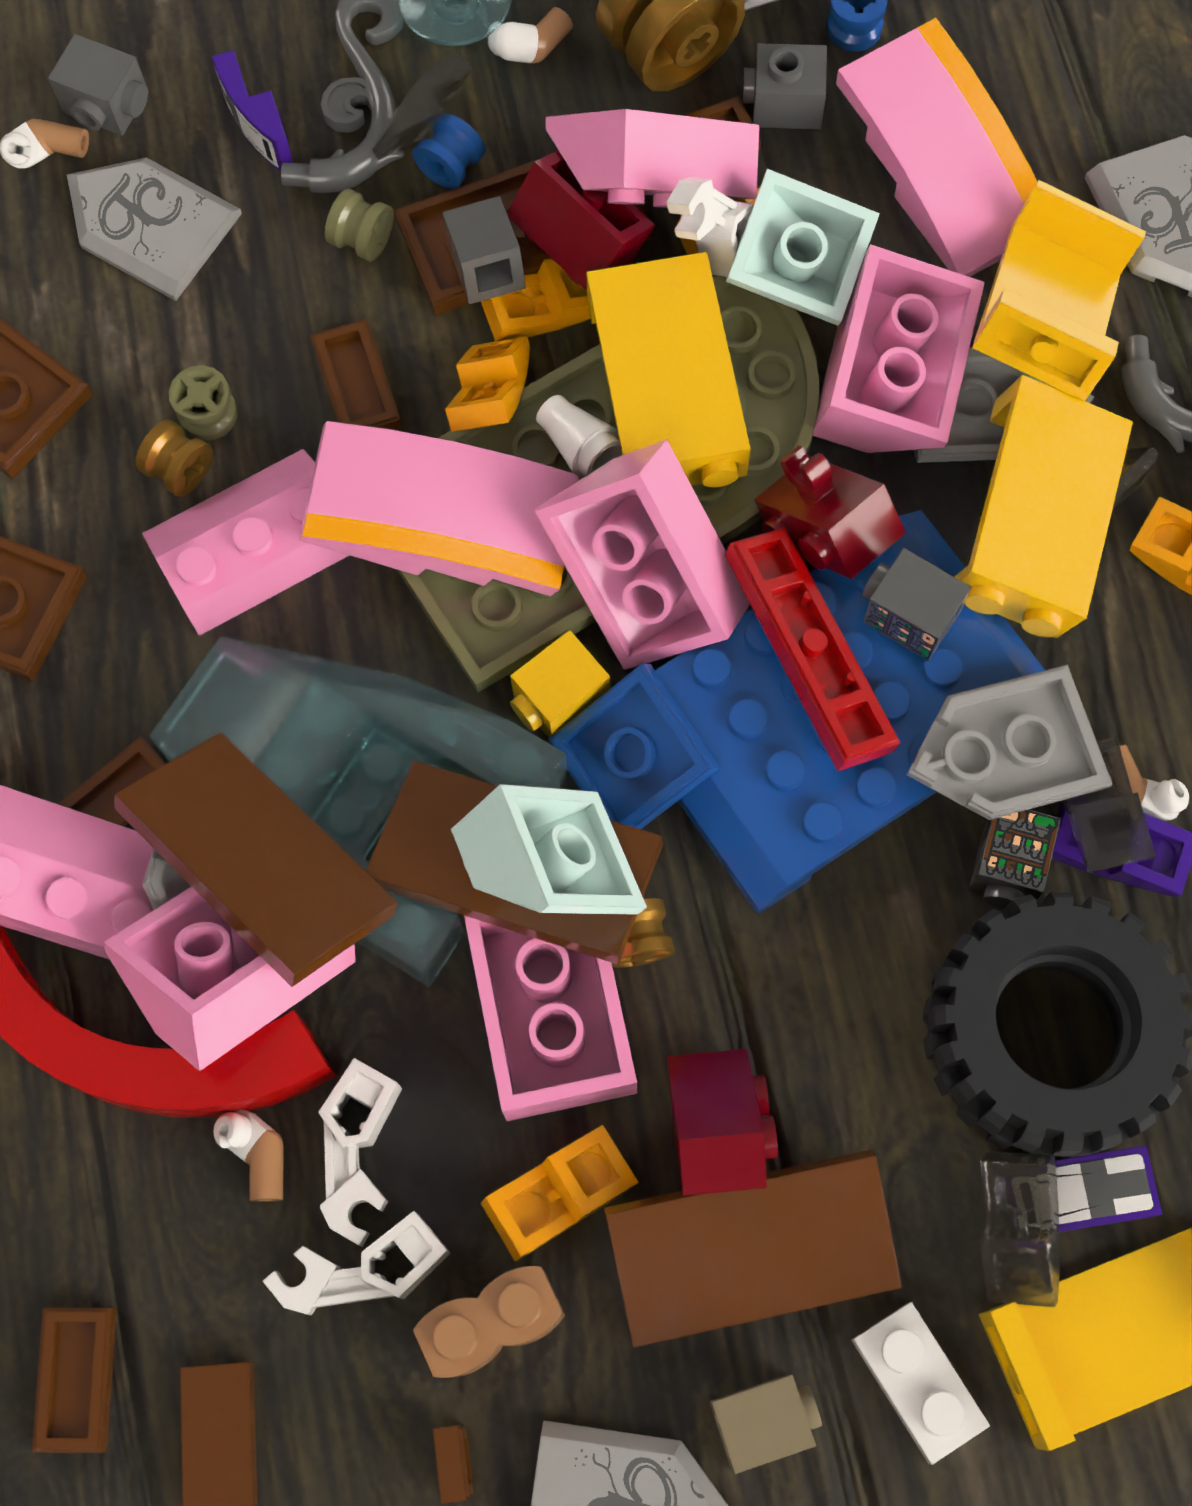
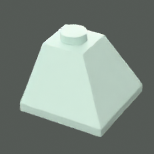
(802, 247)
(547, 852)

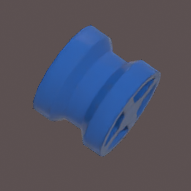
(854, 29)
(449, 151)

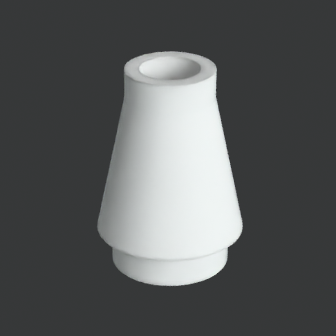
(579, 436)

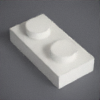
(920, 1383)

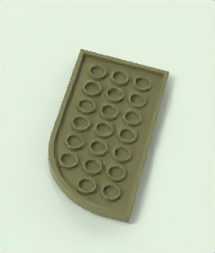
(777, 381)

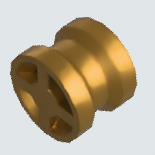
(174, 458)
(647, 939)

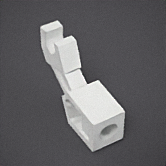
(709, 220)
(343, 1177)
(331, 1286)

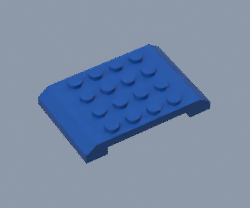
(778, 799)

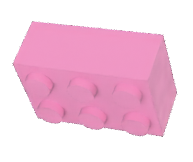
(549, 1023)

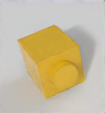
(557, 685)

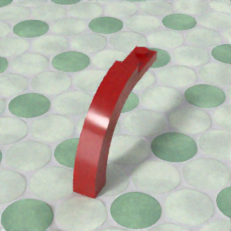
(255, 1074)

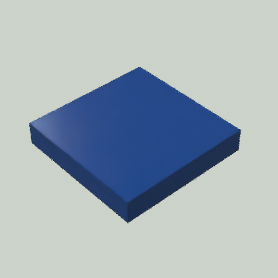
(635, 749)

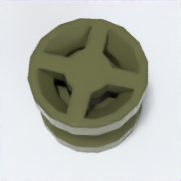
(359, 224)
(208, 389)

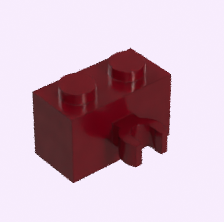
(574, 223)
(830, 513)
(719, 1122)

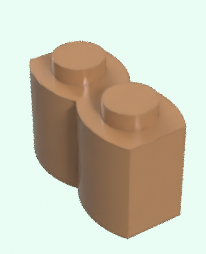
(472, 1331)

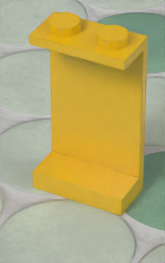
(1057, 291)
(671, 365)
(1045, 508)
(1104, 1347)

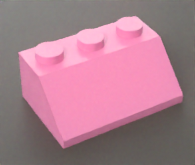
(651, 151)
(898, 356)
(240, 544)
(645, 557)
(68, 873)
(203, 980)

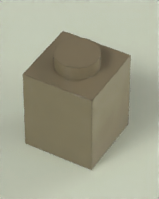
(766, 1422)

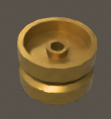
(670, 39)

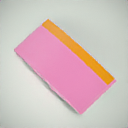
(941, 145)
(433, 506)

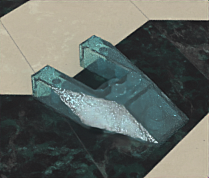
(341, 752)

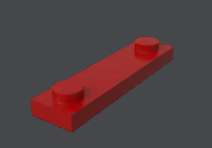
(812, 649)

